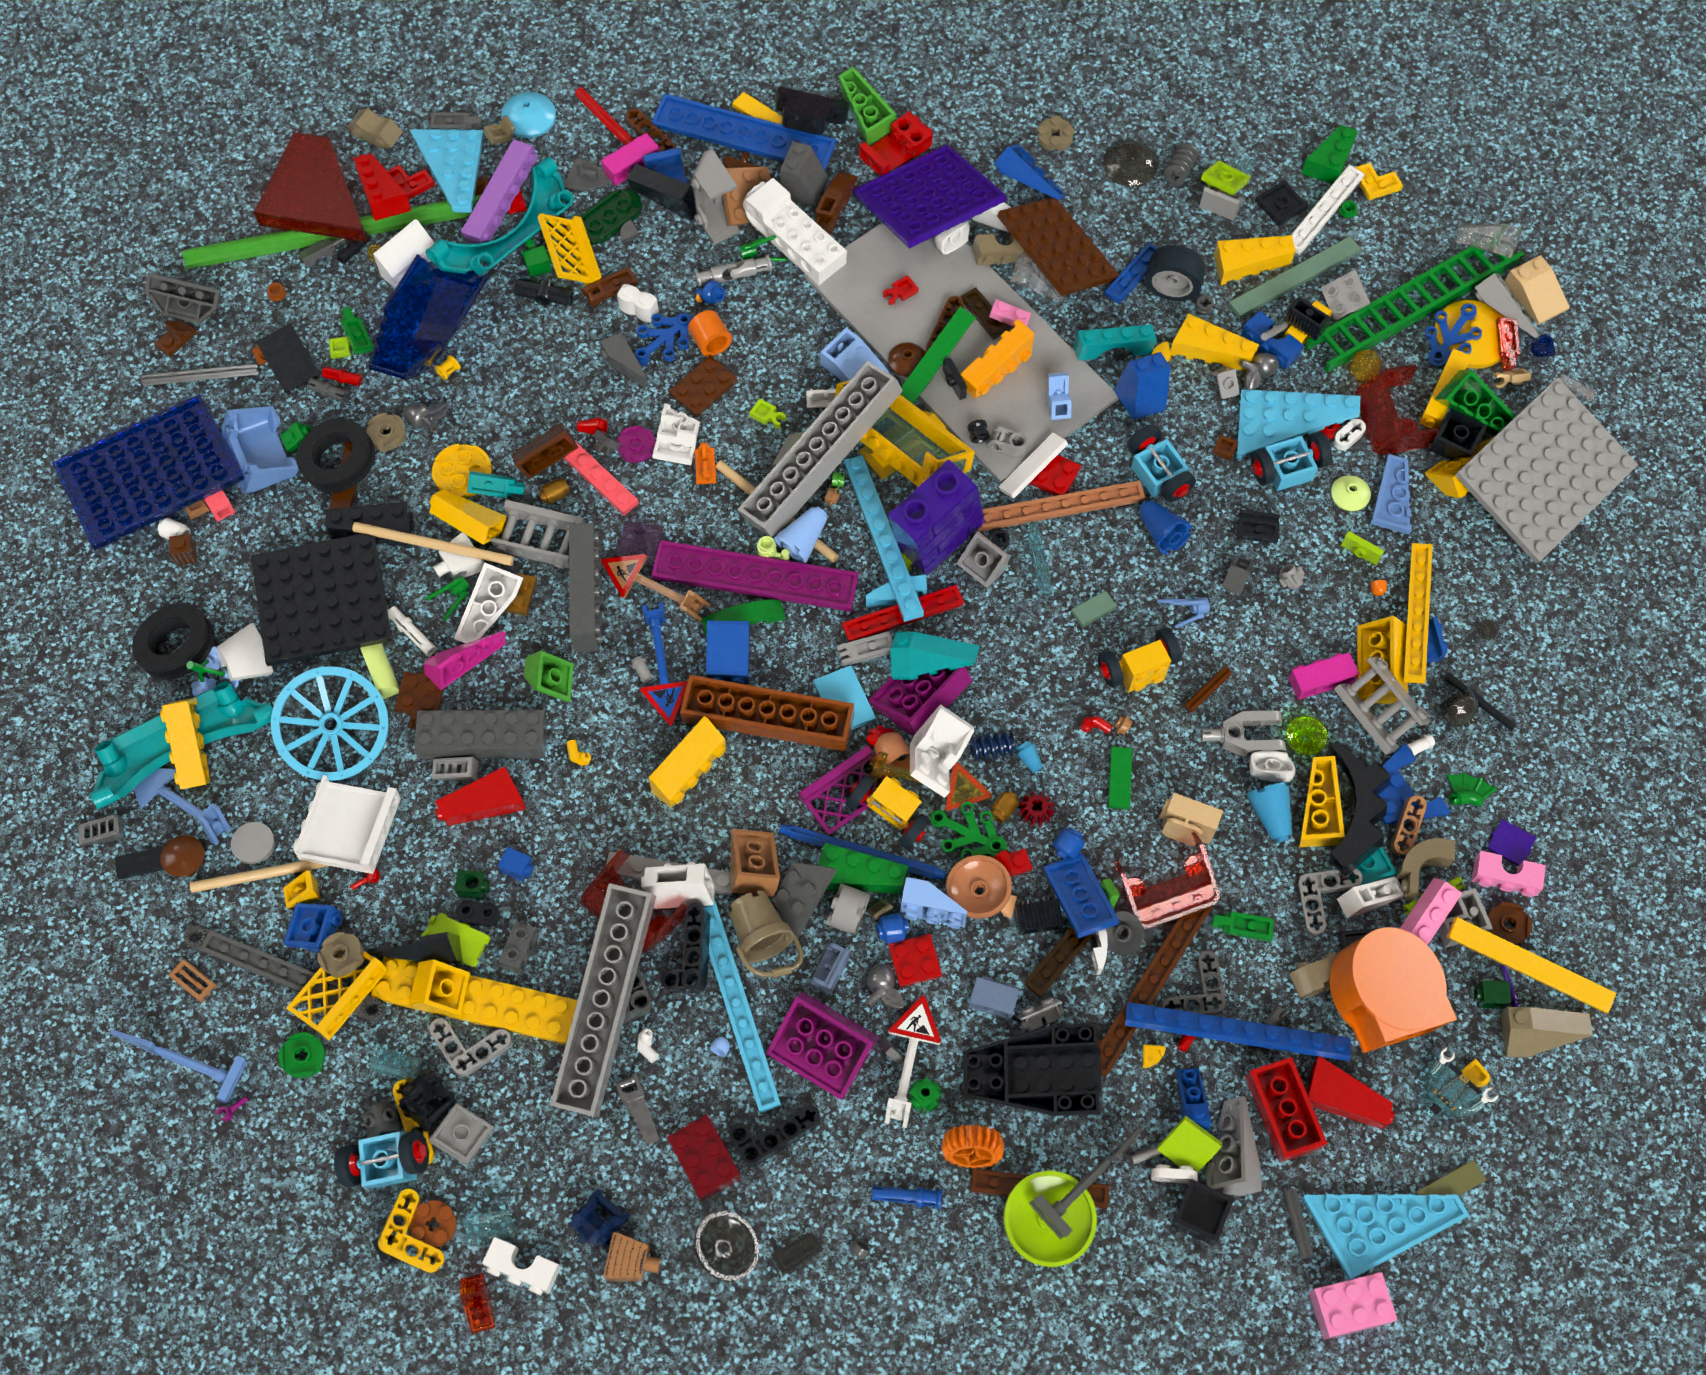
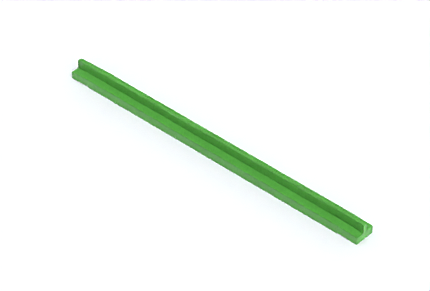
(292, 240)

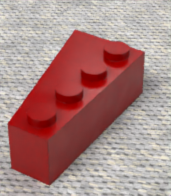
(381, 190)

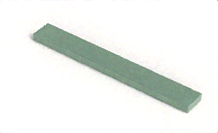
(1294, 277)

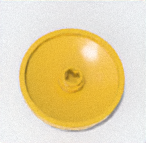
(1484, 350)

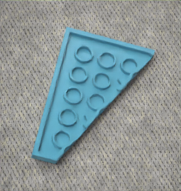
(453, 162)
(1280, 416)
(1379, 1226)

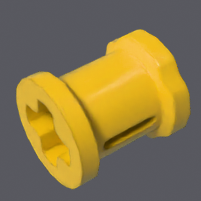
(447, 367)

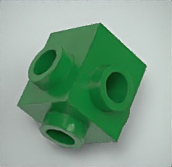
(921, 1102)

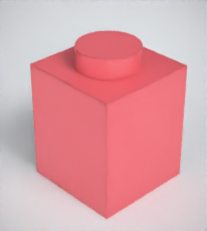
(219, 505)

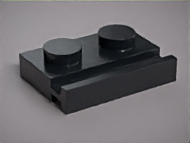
(1258, 526)

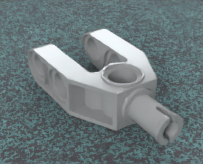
(1238, 744)

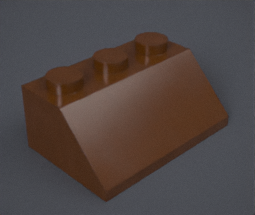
(544, 451)

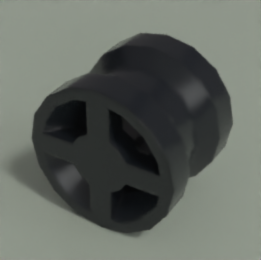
(978, 431)

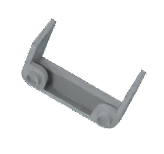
(709, 184)

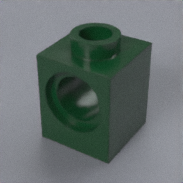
(463, 880)
(1493, 994)

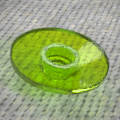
(1308, 727)

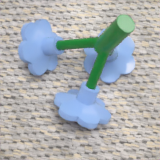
(209, 665)

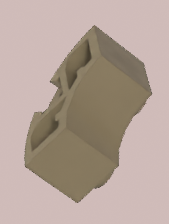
(374, 129)
(1313, 977)

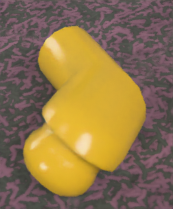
(576, 756)

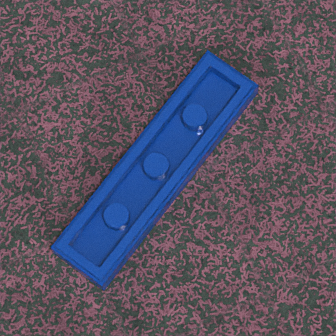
(1130, 275)

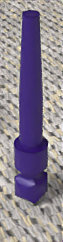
(1514, 998)

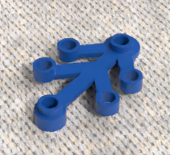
(664, 335)
(1451, 337)

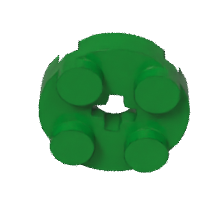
(313, 1062)

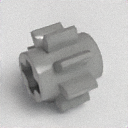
(1291, 576)

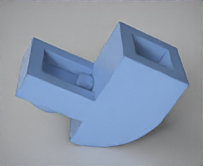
(1058, 396)

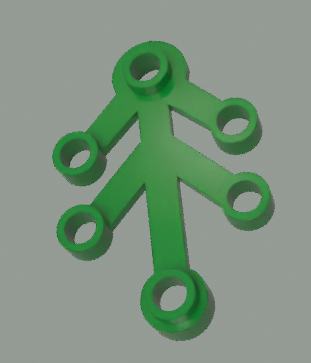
(970, 834)

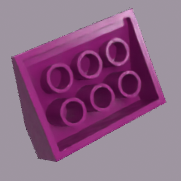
(914, 701)
(822, 1045)

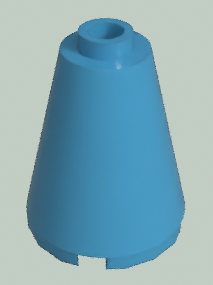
(1273, 810)

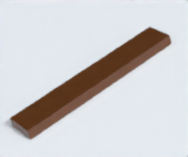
(1001, 1184)

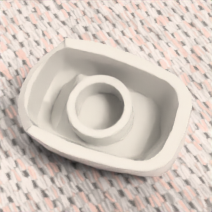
(953, 238)
(1271, 766)

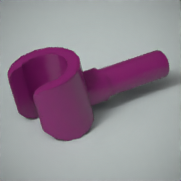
(229, 1111)

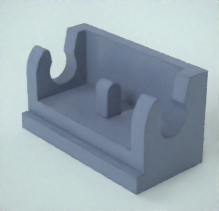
(830, 968)

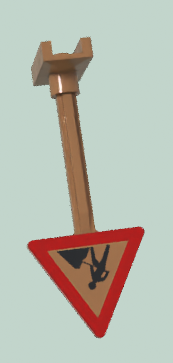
(625, 572)

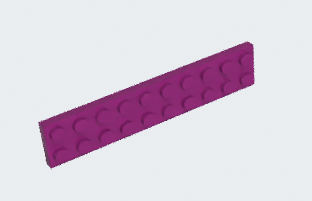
(755, 575)

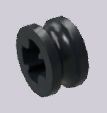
(1001, 533)

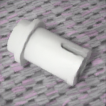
(1422, 744)

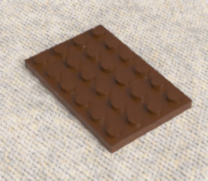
(1058, 246)

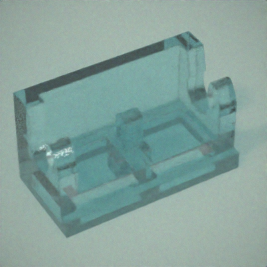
(395, 1063)
(487, 1226)

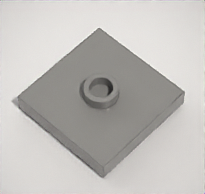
(461, 1134)

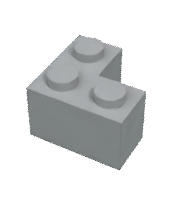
(1468, 909)

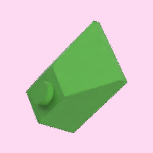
(549, 675)

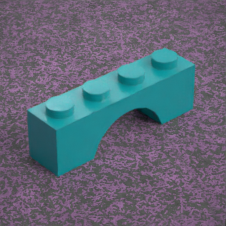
(1094, 342)

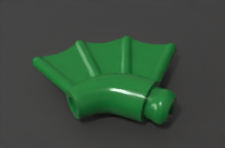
(1468, 790)

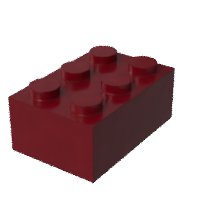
(704, 1158)

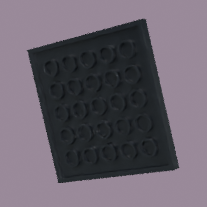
(320, 599)

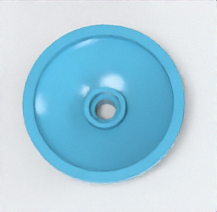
(530, 114)

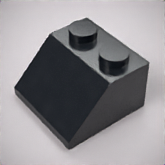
(1458, 436)

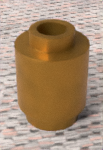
(554, 491)
(1004, 806)

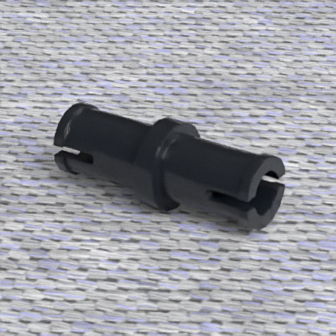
(352, 248)

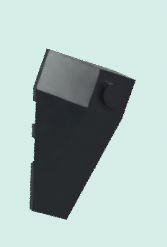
(440, 947)

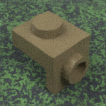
(499, 132)

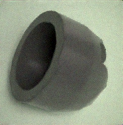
(860, 1249)

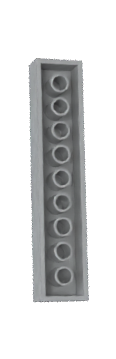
(820, 449)
(603, 1000)

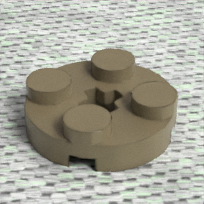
(1055, 125)
(389, 422)
(349, 962)

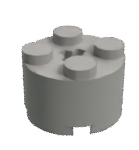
(848, 909)

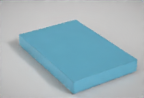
(845, 687)

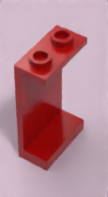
(886, 153)

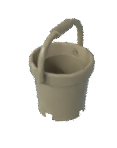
(762, 933)

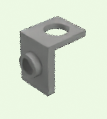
(1226, 381)

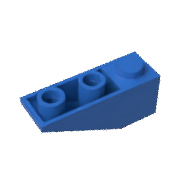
(1192, 1097)

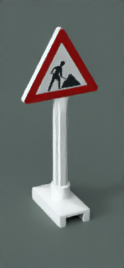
(917, 1026)

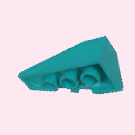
(922, 653)

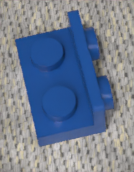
(1436, 646)

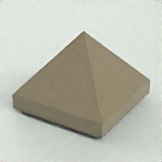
(880, 909)

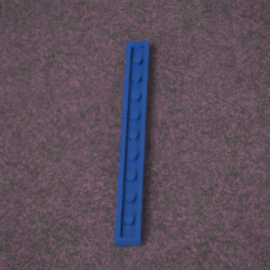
(1238, 1031)

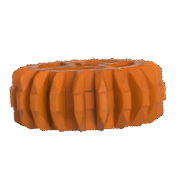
(972, 1146)

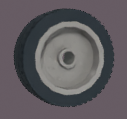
(1175, 273)

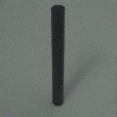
(1482, 703)

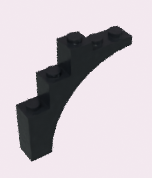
(1363, 837)

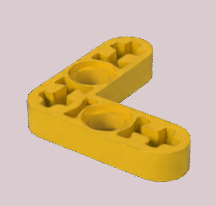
(402, 1240)

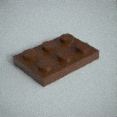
(703, 386)

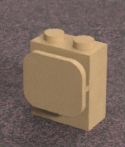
(1184, 816)

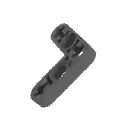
(1208, 994)

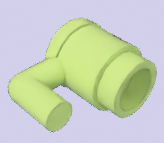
(767, 548)

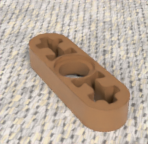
(1408, 841)

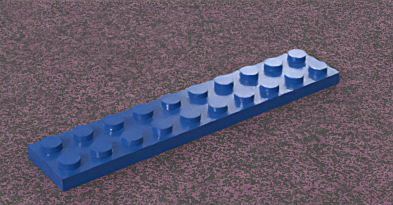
(736, 130)

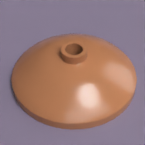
(984, 874)

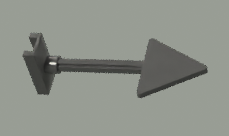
(1052, 1214)

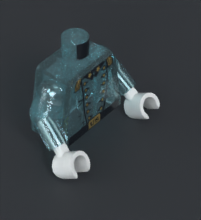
(1452, 1090)

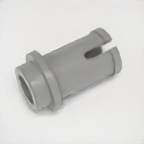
(642, 669)

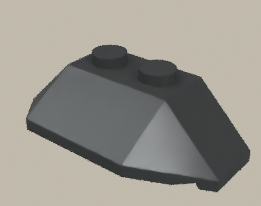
(182, 298)

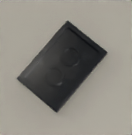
(287, 358)

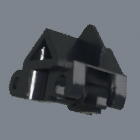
(419, 1093)

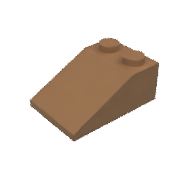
(753, 862)

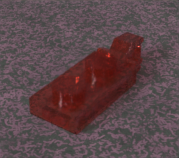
(1507, 342)

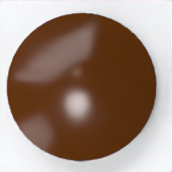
(182, 856)

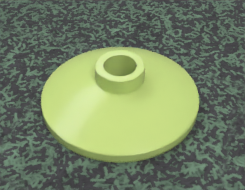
(1347, 499)

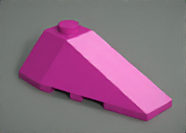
(455, 662)

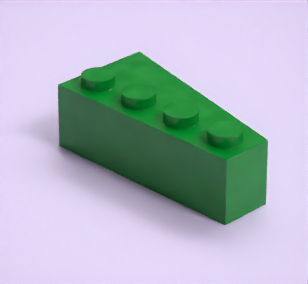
(1476, 400)

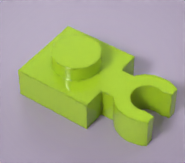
(766, 412)

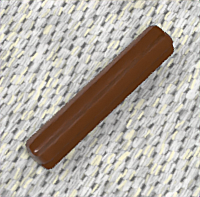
(1207, 689)

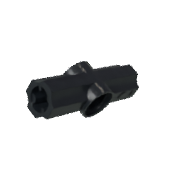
(544, 292)

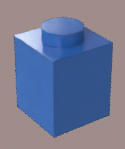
(516, 864)

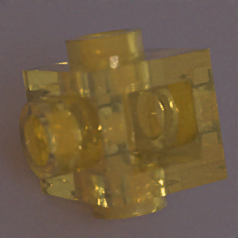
(1365, 365)

